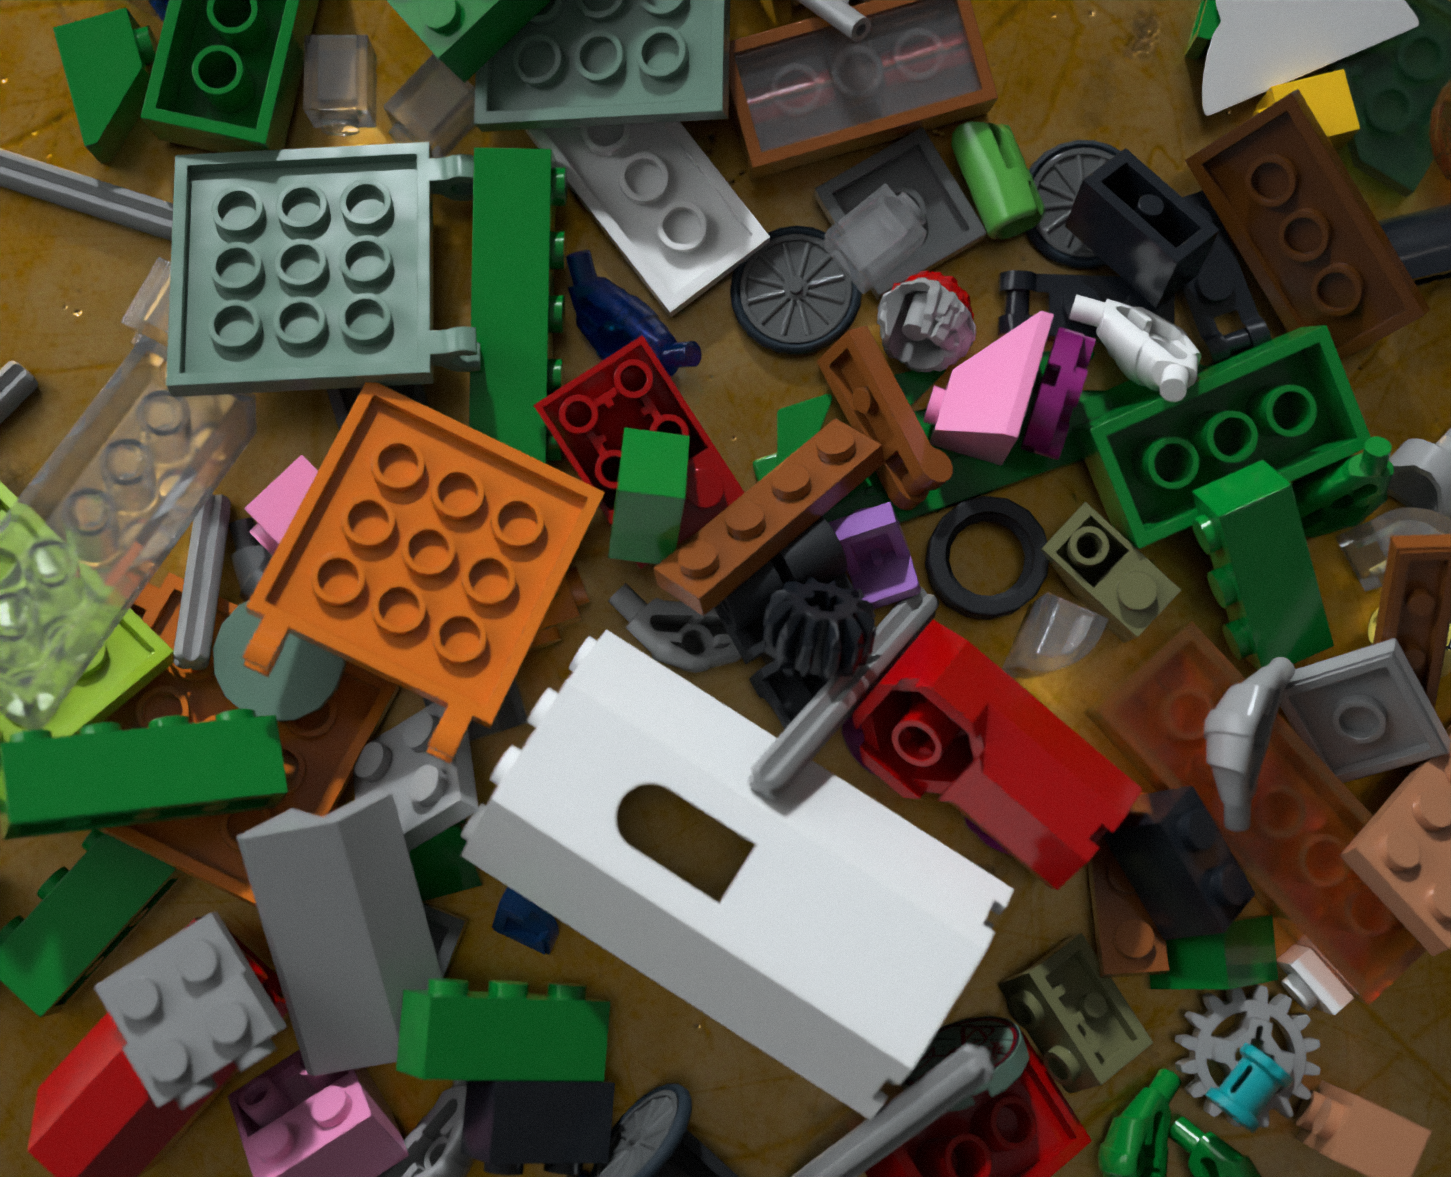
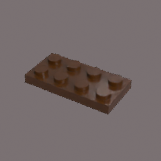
(1307, 228)

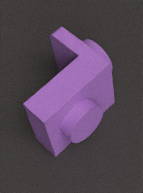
(877, 555)

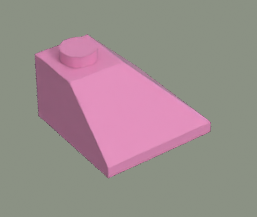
(989, 394)

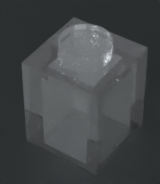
(340, 83)
(432, 108)
(876, 237)

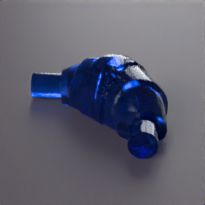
(615, 318)

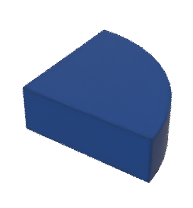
(525, 922)

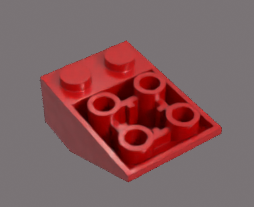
(635, 393)

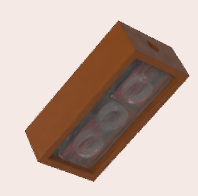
(819, 94)

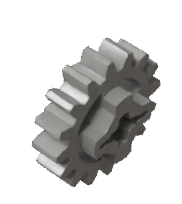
(1254, 1028)

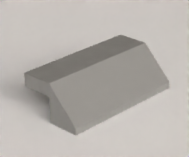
(341, 927)

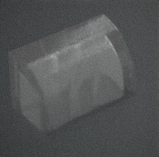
(1368, 543)
(1052, 637)

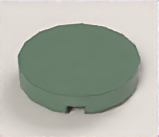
(298, 683)

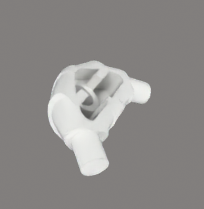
(1142, 345)

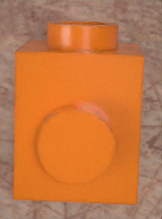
(563, 610)

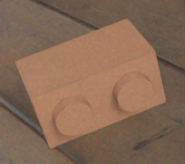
(1360, 1133)

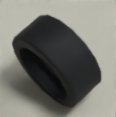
(1011, 516)

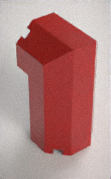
(993, 751)
(99, 1116)

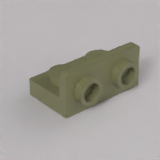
(1075, 1016)

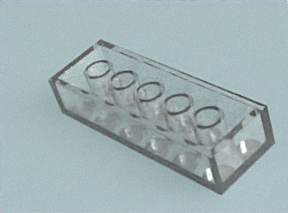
(104, 523)

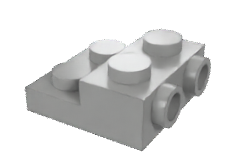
(190, 1012)

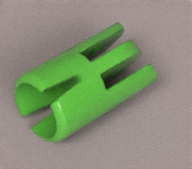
(997, 178)

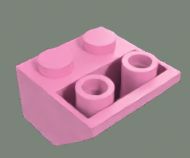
(316, 1123)

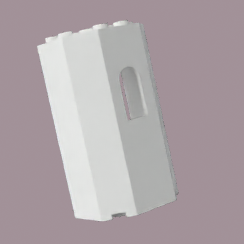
(831, 937)

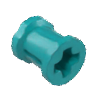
(1249, 1087)

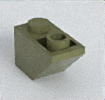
(1108, 573)

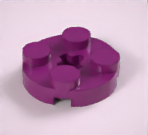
(1058, 393)

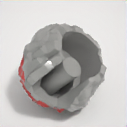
(926, 322)

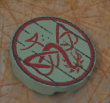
(995, 1034)

